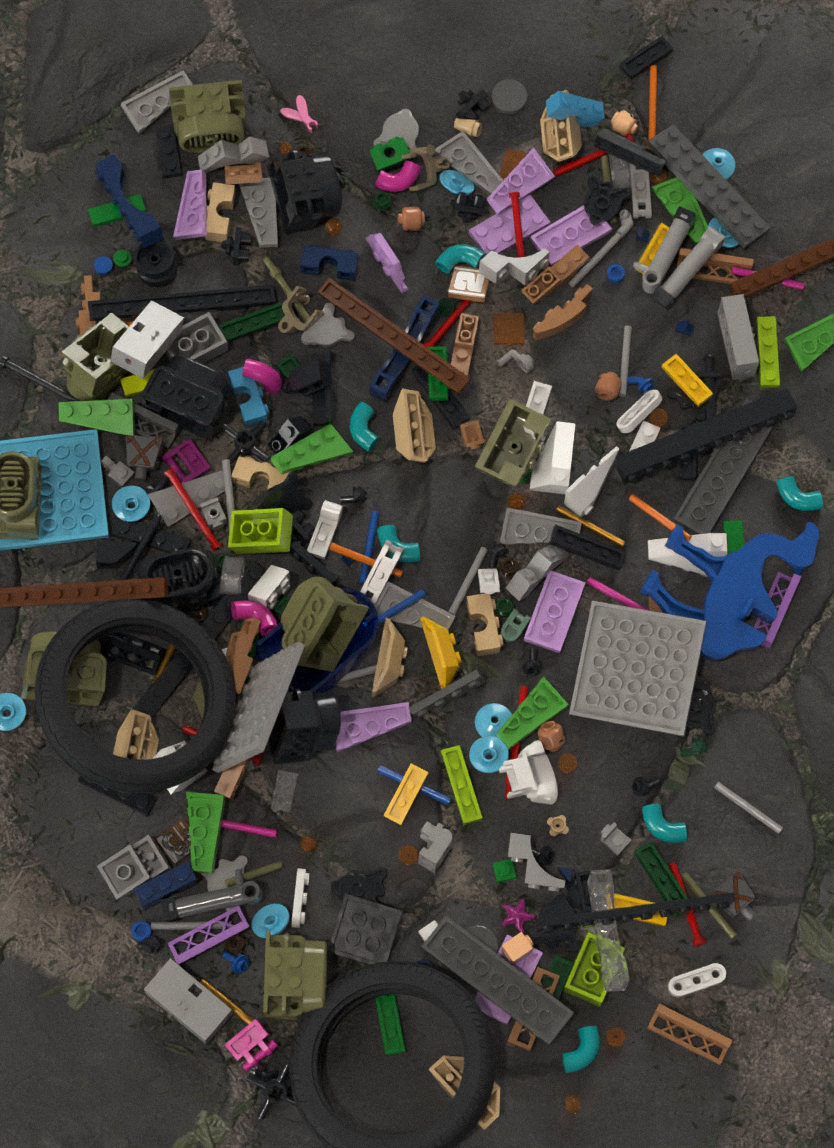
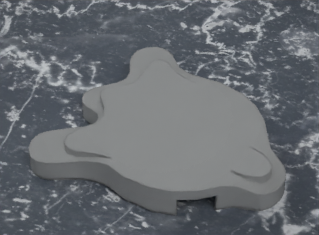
(400, 125)
(327, 330)
(225, 871)

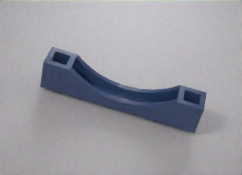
(143, 224)
(394, 367)

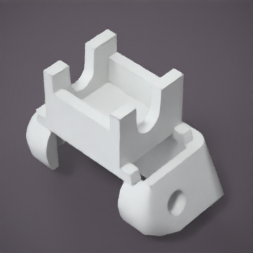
(531, 775)

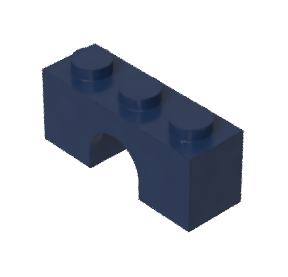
(315, 257)
(175, 880)

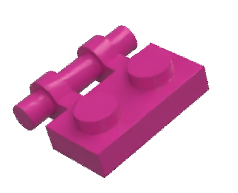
(249, 1038)

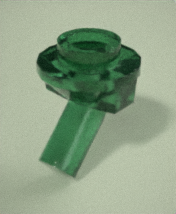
(447, 306)
(698, 746)

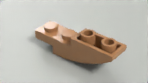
(556, 276)
(562, 318)
(83, 321)
(464, 342)
(238, 649)

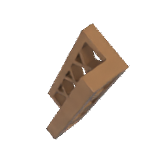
(718, 262)
(231, 779)
(692, 1027)
(517, 1028)

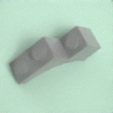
(228, 153)
(523, 269)
(541, 564)
(535, 876)

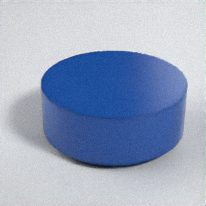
(103, 266)
(615, 273)
(141, 930)

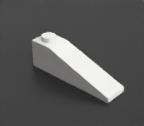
(554, 464)
(585, 490)
(711, 542)

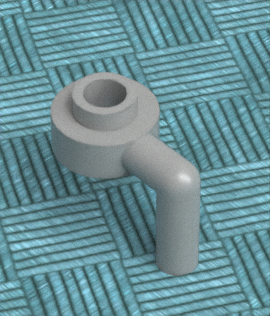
(524, 361)

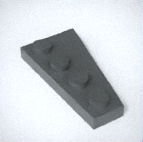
(448, 693)

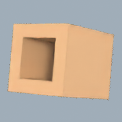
(517, 948)

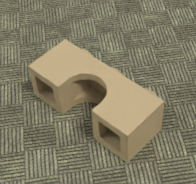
(220, 197)
(248, 470)
(481, 608)

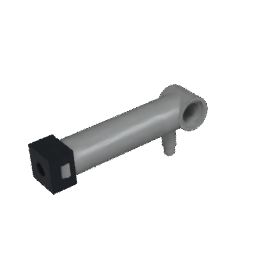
(681, 225)
(708, 244)

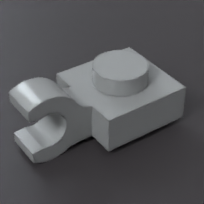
(118, 473)

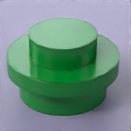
(122, 258)

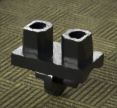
(479, 101)
(461, 204)
(239, 254)
(298, 532)

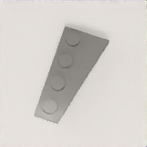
(153, 102)
(469, 162)
(262, 211)
(200, 490)
(532, 528)
(411, 615)

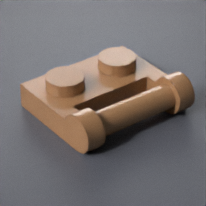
(243, 174)

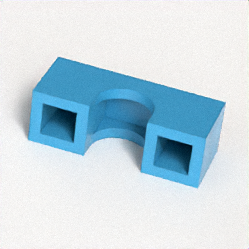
(586, 110)
(254, 409)

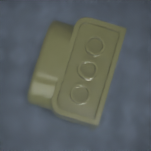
(208, 114)
(88, 361)
(515, 428)
(20, 496)
(322, 620)
(85, 675)
(293, 976)

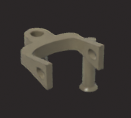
(432, 164)
(290, 322)

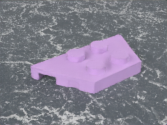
(390, 262)

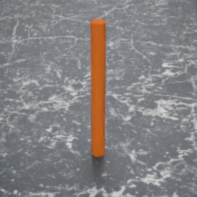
(656, 515)
(359, 557)

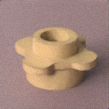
(552, 822)

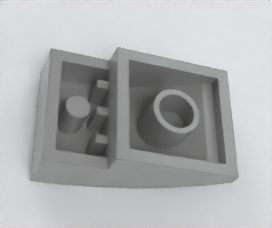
(134, 866)

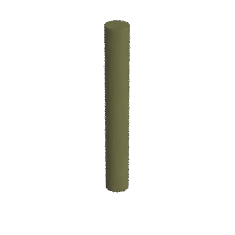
(255, 873)

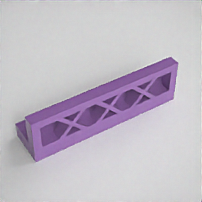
(789, 592)
(199, 948)

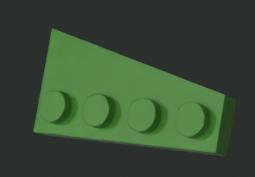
(675, 194)
(811, 342)
(105, 415)
(314, 449)
(539, 707)
(205, 823)

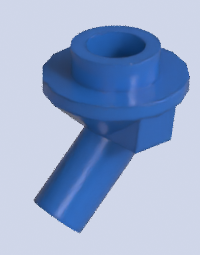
(645, 384)
(239, 963)

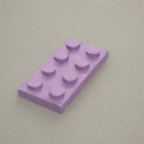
(498, 231)
(567, 233)
(554, 611)
(526, 966)

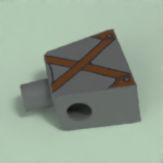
(143, 454)
(742, 894)

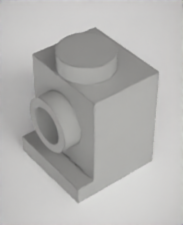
(212, 506)

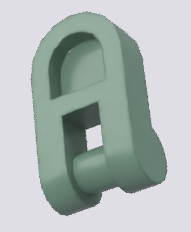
(511, 631)

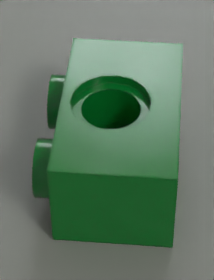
(384, 163)

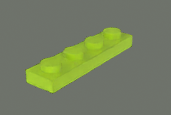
(768, 352)
(461, 785)

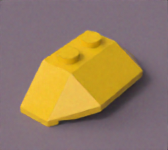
(442, 651)

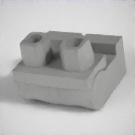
(438, 846)

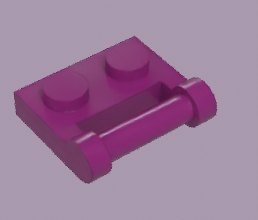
(191, 459)

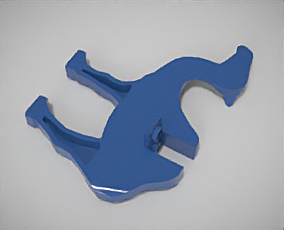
(734, 588)

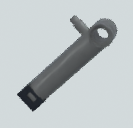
(176, 908)

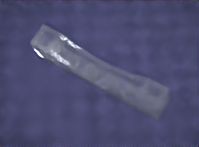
(611, 957)

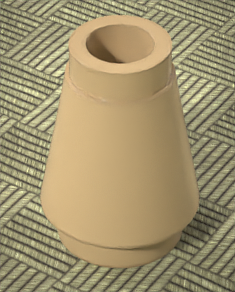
(470, 127)

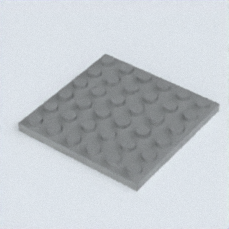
(638, 668)
(258, 707)

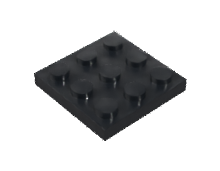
(364, 930)

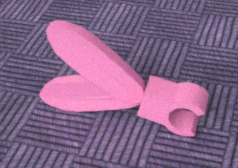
(300, 115)

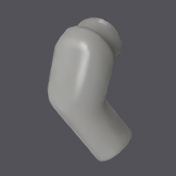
(626, 221)

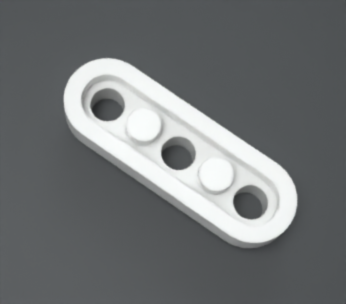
(639, 411)
(300, 898)
(703, 974)

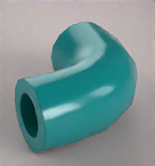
(459, 254)
(359, 427)
(798, 499)
(411, 550)
(660, 827)
(585, 1053)

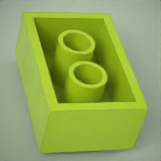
(260, 531)
(586, 975)

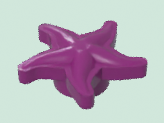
(516, 916)

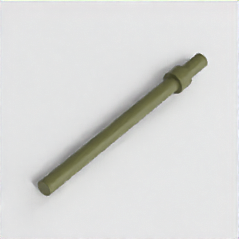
(276, 274)

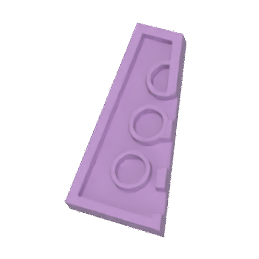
(525, 178)
(192, 210)
(371, 722)

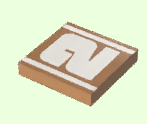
(468, 284)

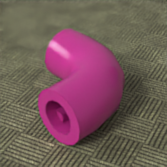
(399, 181)
(264, 374)
(249, 609)

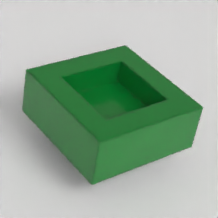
(504, 871)

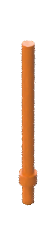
(652, 103)

